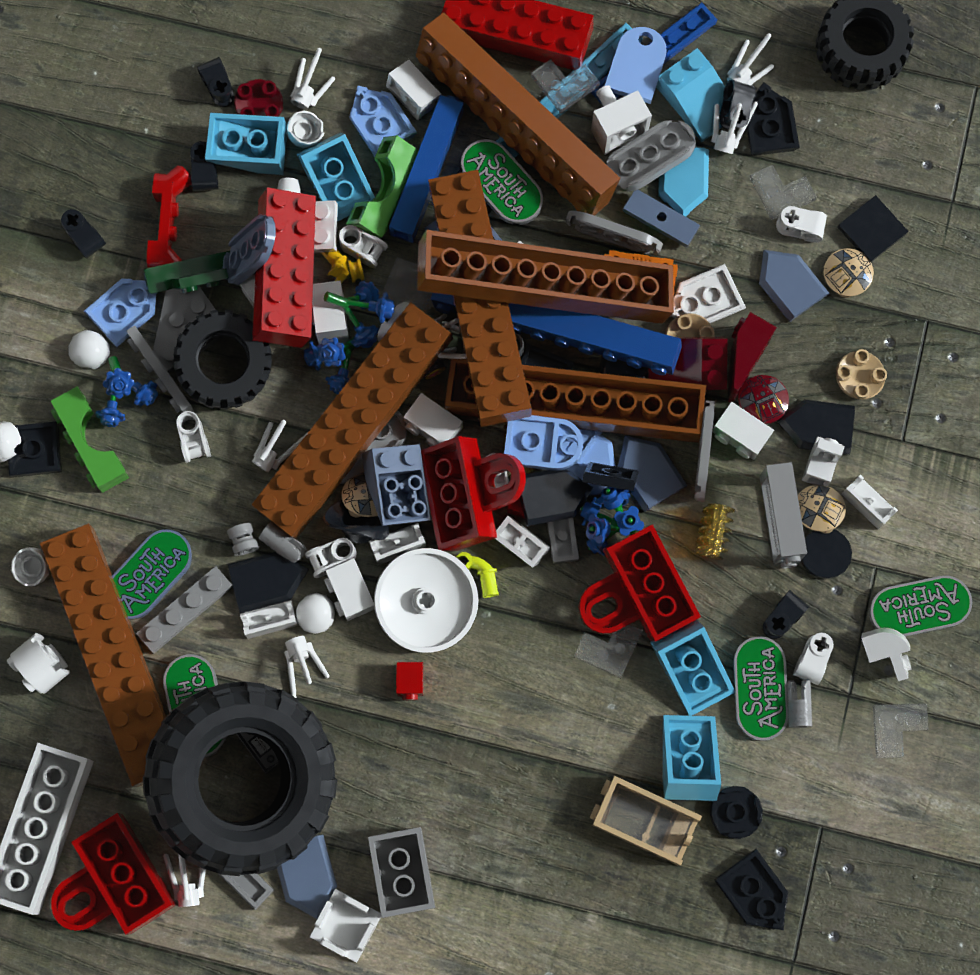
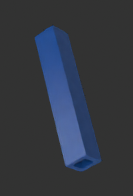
(426, 166)

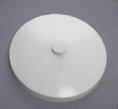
(426, 600)

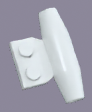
(325, 218)

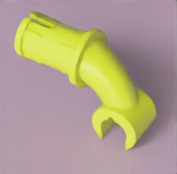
(485, 571)

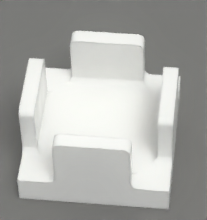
(345, 925)

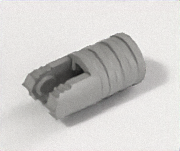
(282, 542)
(799, 710)

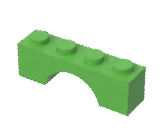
(395, 162)
(75, 413)

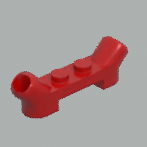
(165, 190)

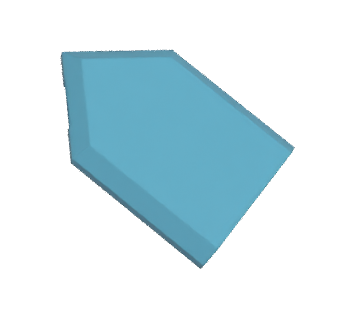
(686, 183)

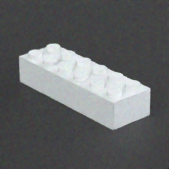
(40, 826)

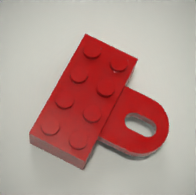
(464, 491)
(643, 588)
(115, 877)

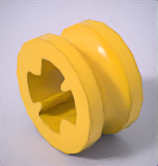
(356, 270)

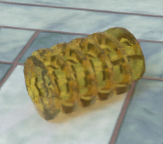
(713, 531)

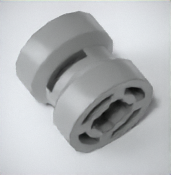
(242, 539)

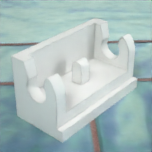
(412, 89)
(869, 502)
(521, 541)
(398, 543)
(269, 619)

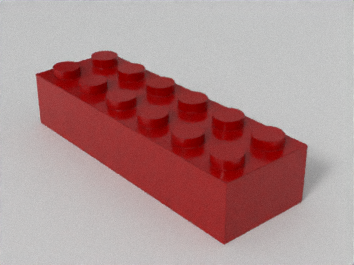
(525, 28)
(286, 279)

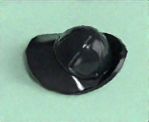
(357, 530)

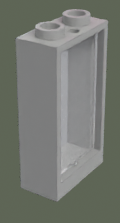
(783, 515)

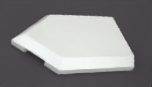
(708, 295)

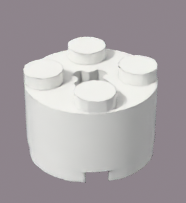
(38, 664)

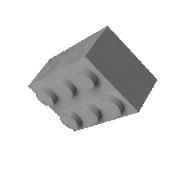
(401, 872)

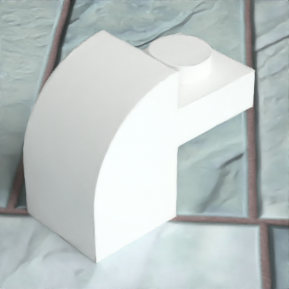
(822, 461)
(888, 643)

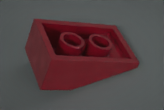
(750, 341)
(700, 362)

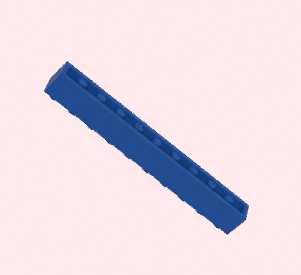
(589, 334)

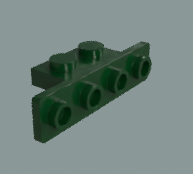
(187, 274)

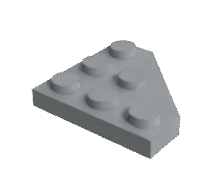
(176, 313)

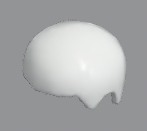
(304, 129)
(89, 349)
(8, 440)
(30, 566)
(315, 613)

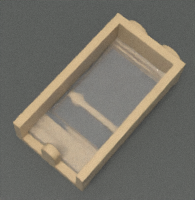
(645, 820)

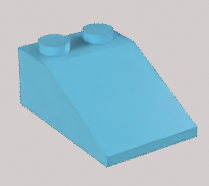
(693, 91)
(247, 142)
(336, 173)
(693, 667)
(690, 758)

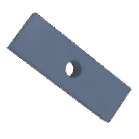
(648, 210)

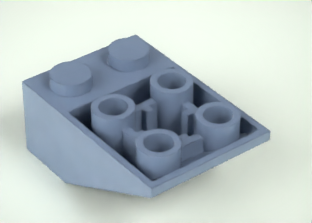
(397, 484)

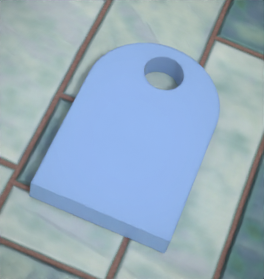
(637, 65)
(540, 440)

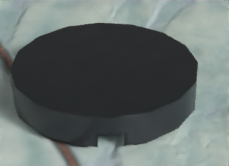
(827, 554)
(736, 812)

